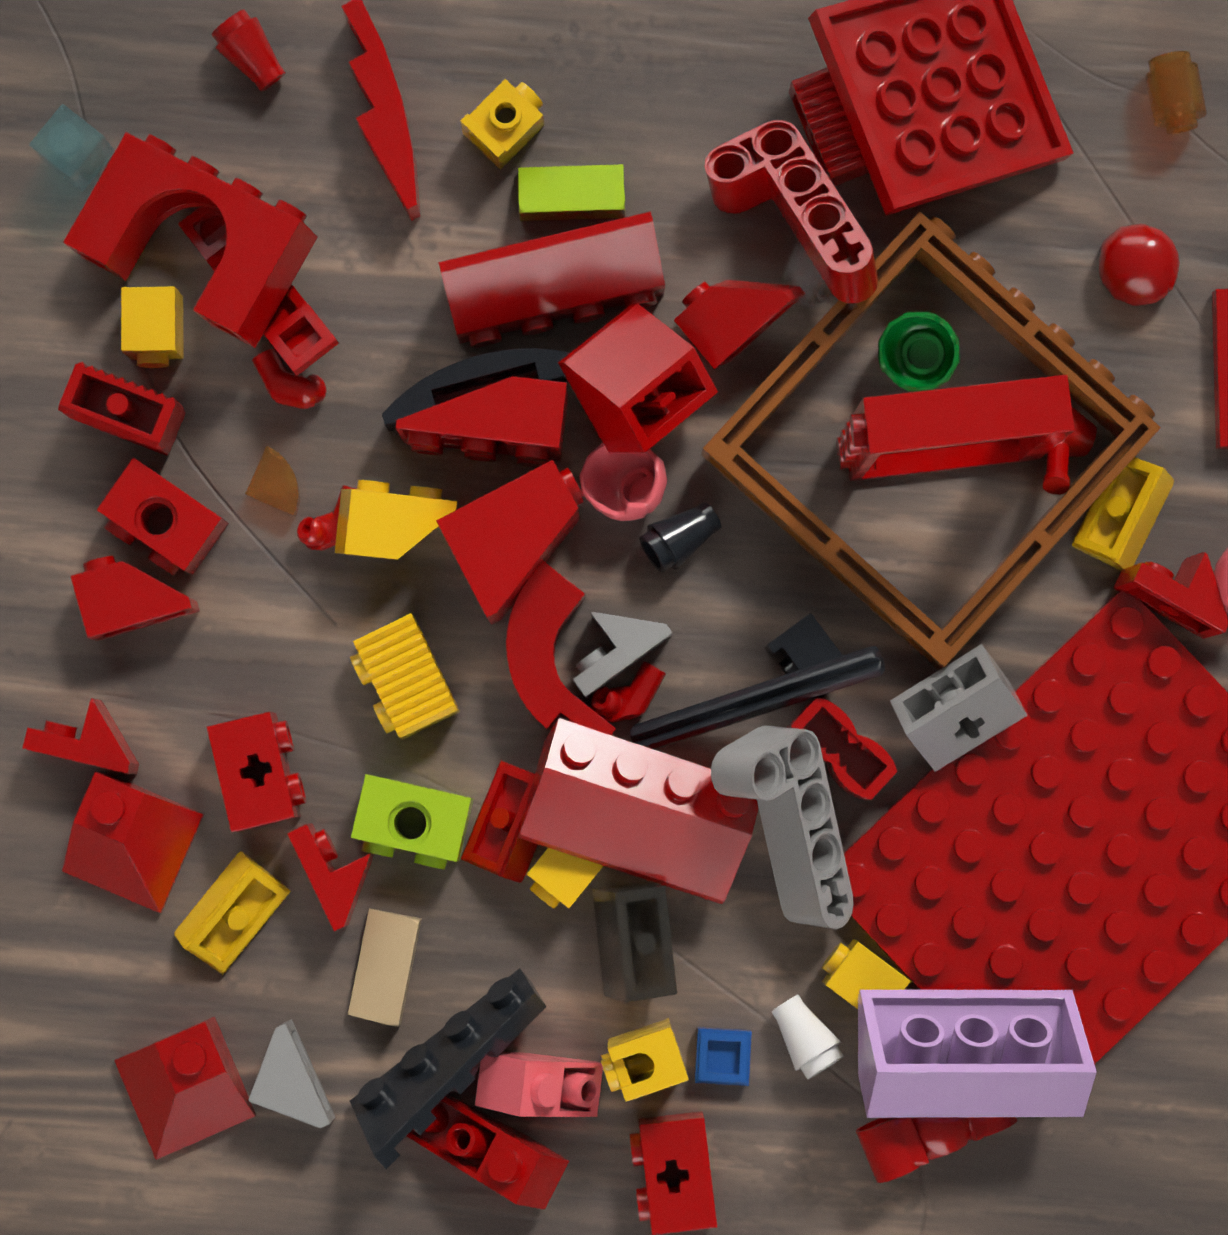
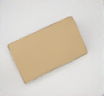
(384, 967)

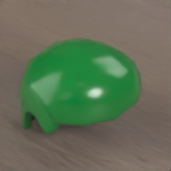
(919, 351)

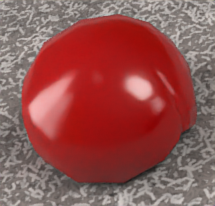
(1138, 264)

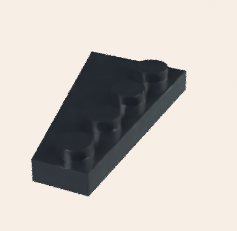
(444, 1063)

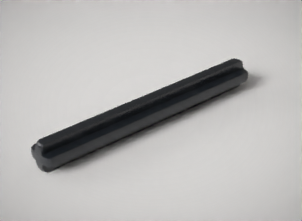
(759, 699)

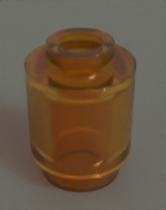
(1175, 92)

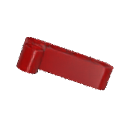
(780, 166)

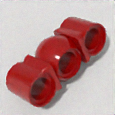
(906, 1143)

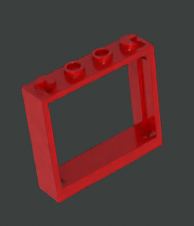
(956, 428)

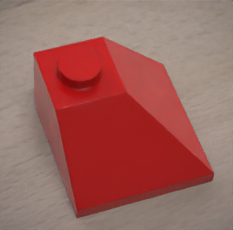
(130, 840)
(185, 1087)

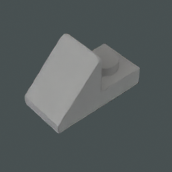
(631, 642)

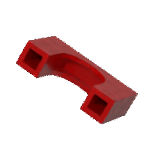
(150, 184)

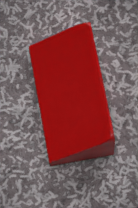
(494, 836)

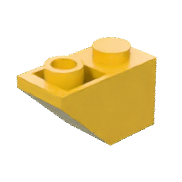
(387, 523)

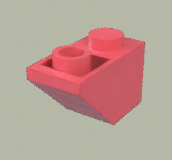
(539, 1085)

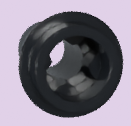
(679, 536)

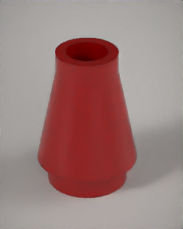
(248, 49)

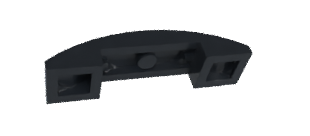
(473, 373)

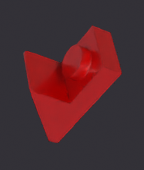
(1188, 600)
(99, 743)
(335, 889)

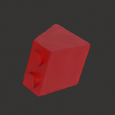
(511, 532)

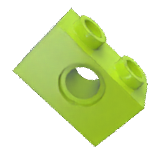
(384, 801)

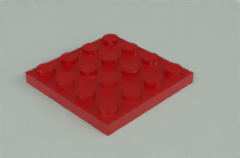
(939, 94)

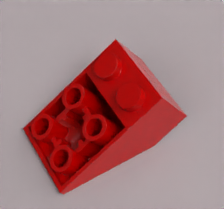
(504, 418)

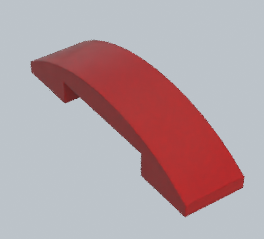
(295, 327)

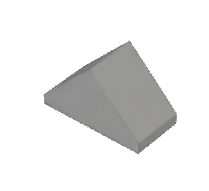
(289, 1080)

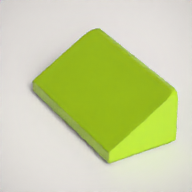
(571, 192)

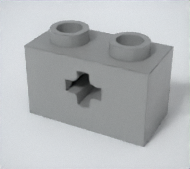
(958, 708)

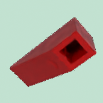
(493, 1153)

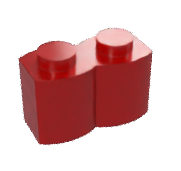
(852, 759)

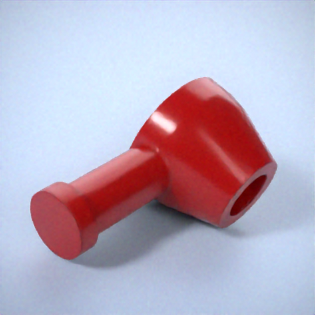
(1075, 445)

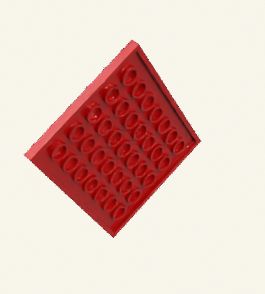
(1072, 840)

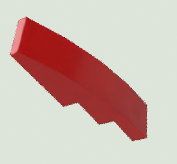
(386, 124)

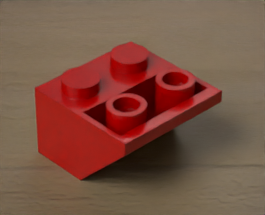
(637, 380)

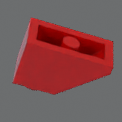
(732, 315)
(123, 599)

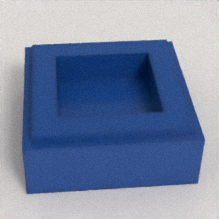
(723, 1056)

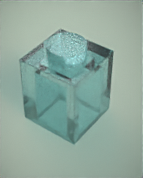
(72, 147)

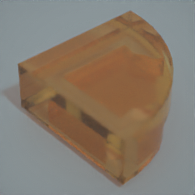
(275, 483)

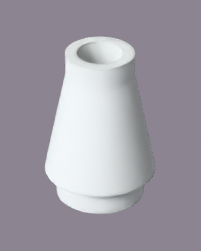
(806, 1037)

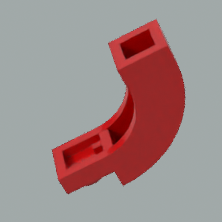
(531, 640)

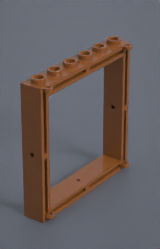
(1045, 346)

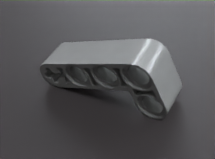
(798, 819)

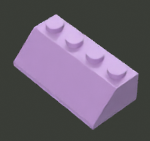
(972, 1054)

